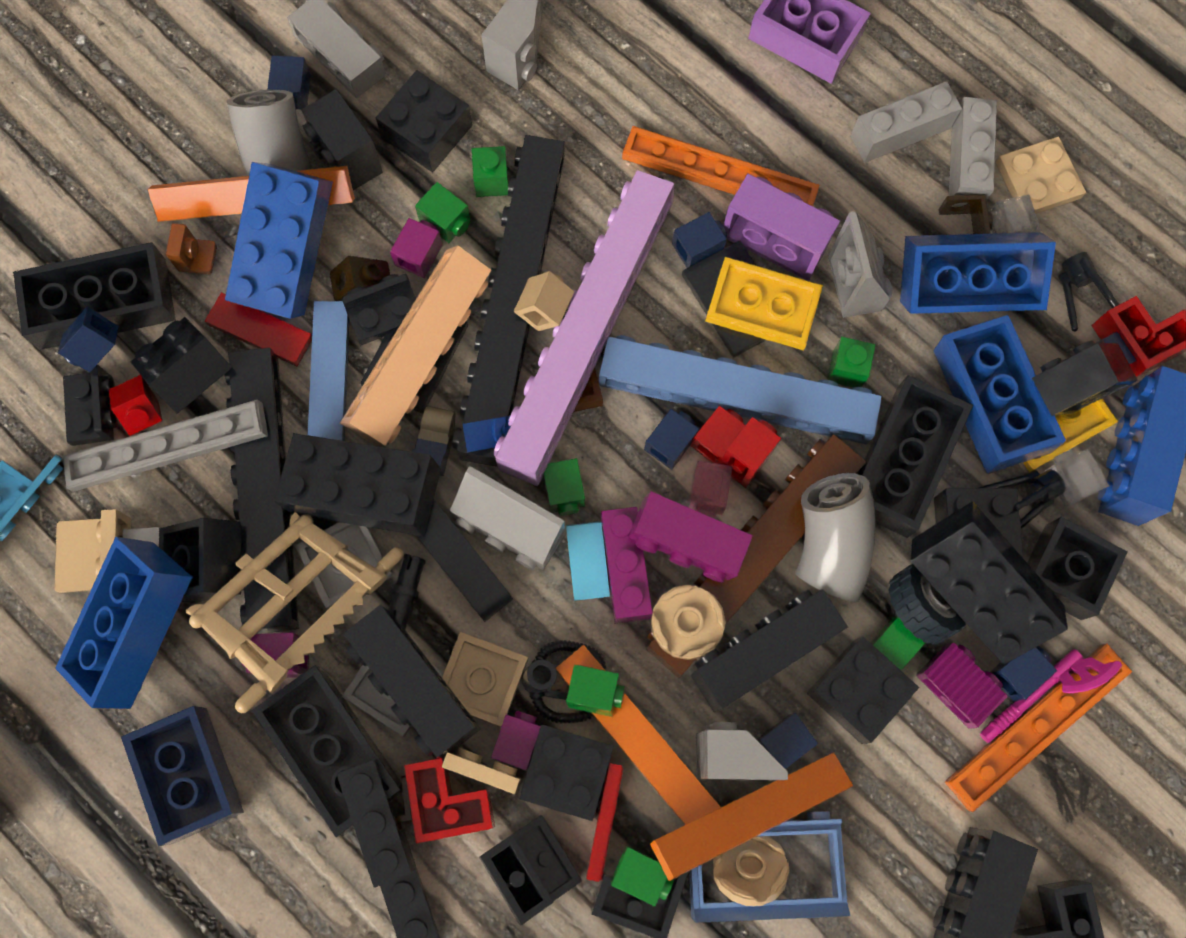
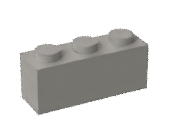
(337, 45)
(905, 122)
(973, 149)

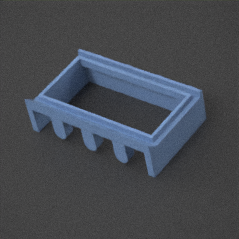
(836, 906)

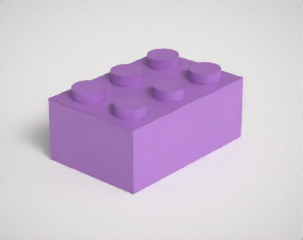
(810, 32)
(779, 226)

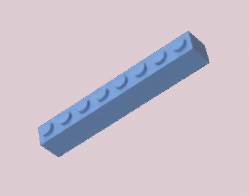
(749, 391)

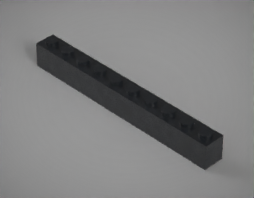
(520, 258)

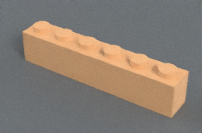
(416, 347)

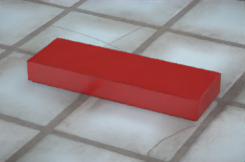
(259, 329)
(604, 822)

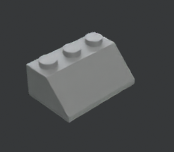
(507, 520)
(734, 754)

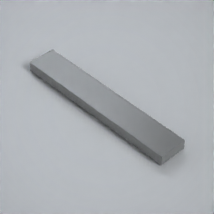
(165, 445)

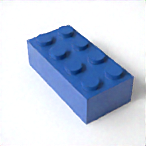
(278, 240)
(977, 272)
(994, 375)
(1148, 449)
(123, 623)

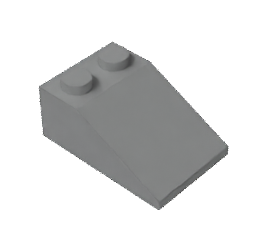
(513, 41)
(858, 269)

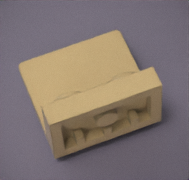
(83, 548)

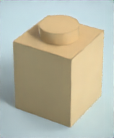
(544, 301)

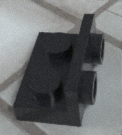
(379, 308)
(89, 407)

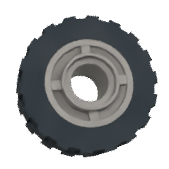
(923, 607)

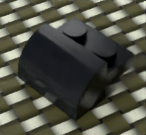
(530, 869)

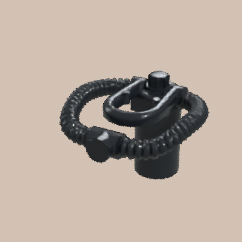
(541, 676)

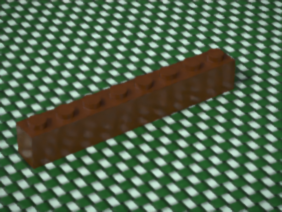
(772, 535)

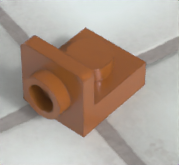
(190, 253)

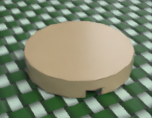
(688, 622)
(752, 872)

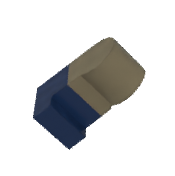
(436, 435)

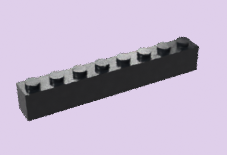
(257, 477)

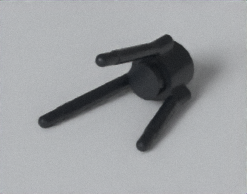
(1082, 272)
(1041, 489)

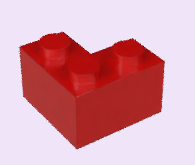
(1147, 341)
(732, 443)
(436, 811)

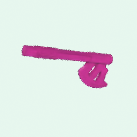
(1071, 661)

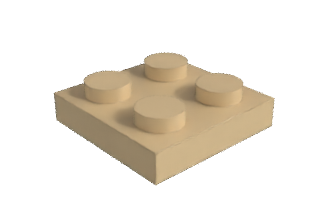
(1042, 173)
(484, 677)
(470, 765)

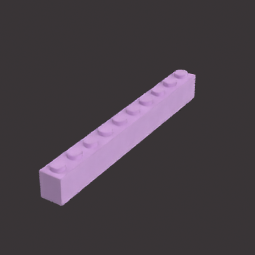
(585, 329)

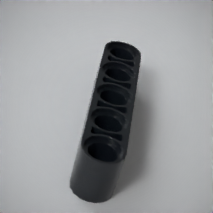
(463, 565)

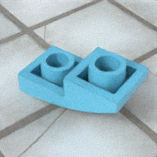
(587, 560)

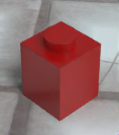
(135, 405)

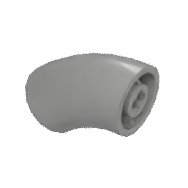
(268, 129)
(838, 535)

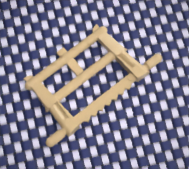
(238, 642)

